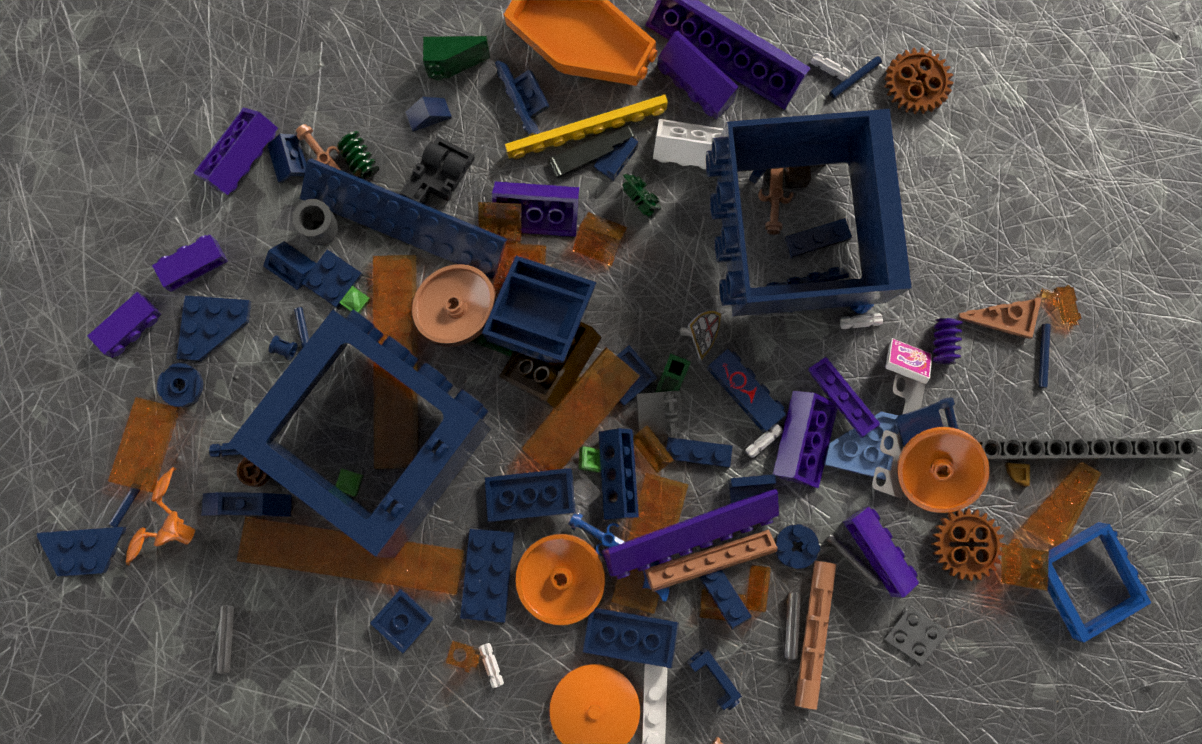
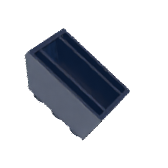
(538, 310)

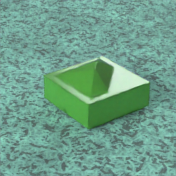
(355, 300)
(589, 459)
(349, 482)

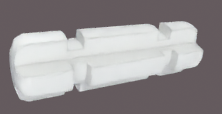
(830, 66)
(861, 321)
(764, 440)
(491, 665)

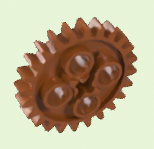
(918, 80)
(968, 564)

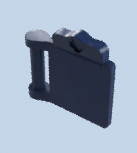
(925, 418)

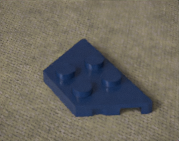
(81, 550)

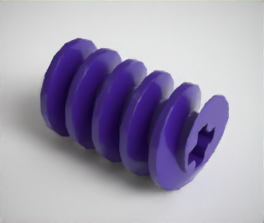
(946, 341)

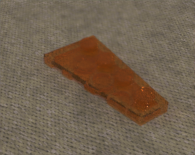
(1062, 508)

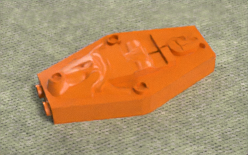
(584, 38)

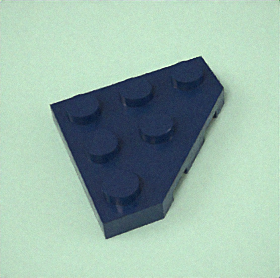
(208, 324)

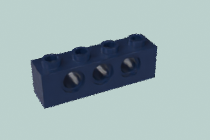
(618, 474)

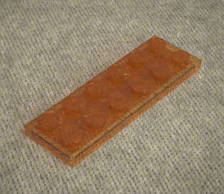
(580, 411)
(658, 508)

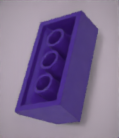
(697, 75)
(236, 150)
(543, 207)
(805, 439)
(881, 552)

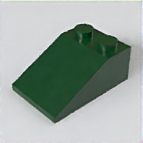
(453, 54)

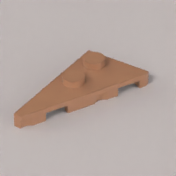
(1012, 318)

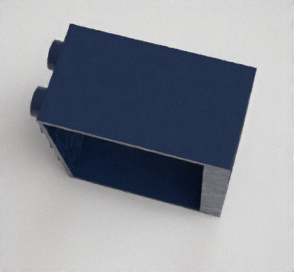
(852, 138)
(420, 483)

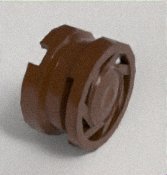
(251, 474)

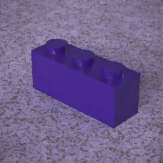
(189, 262)
(124, 325)

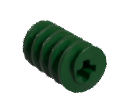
(356, 155)

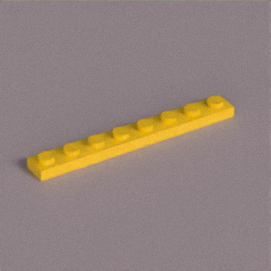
(578, 130)

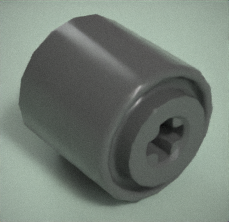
(308, 214)

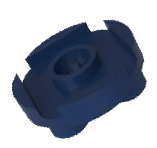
(189, 394)
(796, 559)

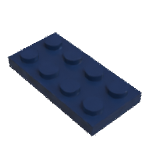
(530, 495)
(487, 575)
(631, 637)

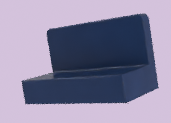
(287, 156)
(613, 164)
(288, 264)
(749, 486)

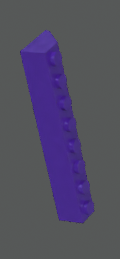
(731, 48)
(690, 533)

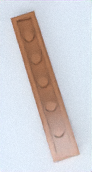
(710, 560)

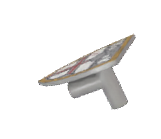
(703, 331)

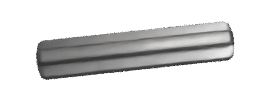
(792, 625)
(225, 639)

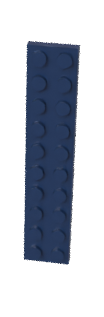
(403, 218)

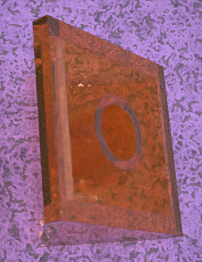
(599, 238)

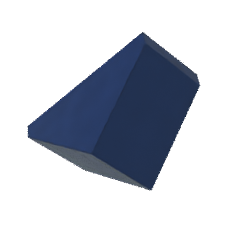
(427, 112)

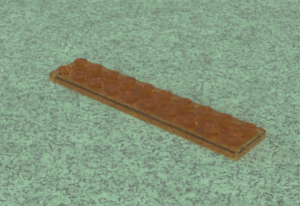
(394, 402)
(340, 556)

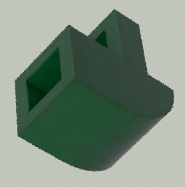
(673, 374)

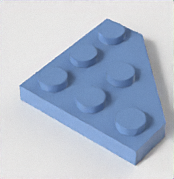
(863, 454)

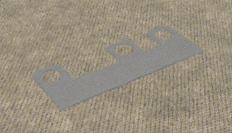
(913, 394)

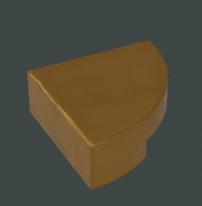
(1019, 473)

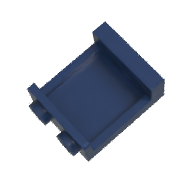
(732, 695)

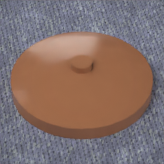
(453, 305)

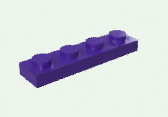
(844, 397)

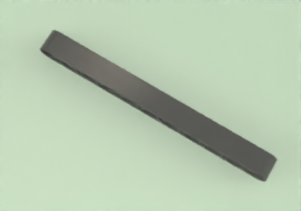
(1086, 451)

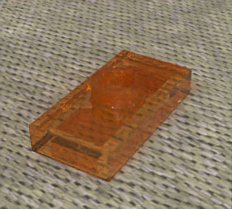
(652, 449)

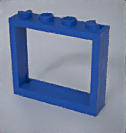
(1126, 570)

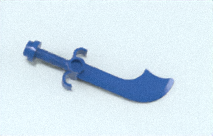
(609, 540)

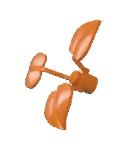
(172, 527)

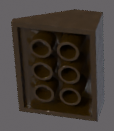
(551, 380)

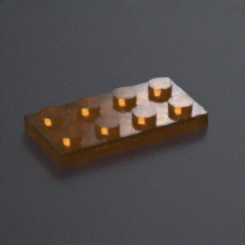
(144, 444)

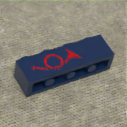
(746, 391)

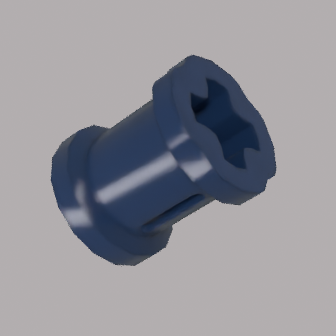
(283, 348)

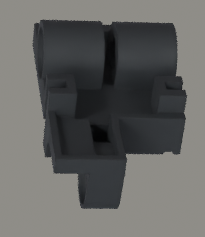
(438, 171)

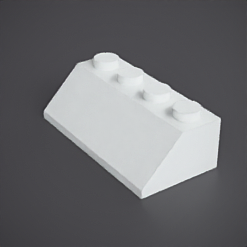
(684, 142)

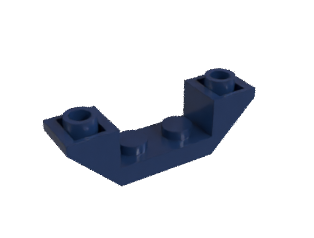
(246, 504)

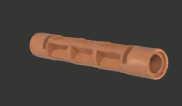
(815, 635)

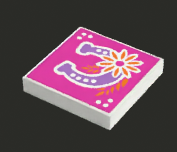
(909, 361)

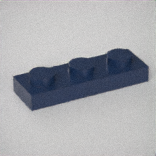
(818, 237)
(699, 452)
(726, 598)

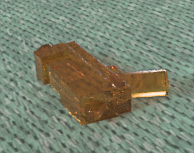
(1065, 300)

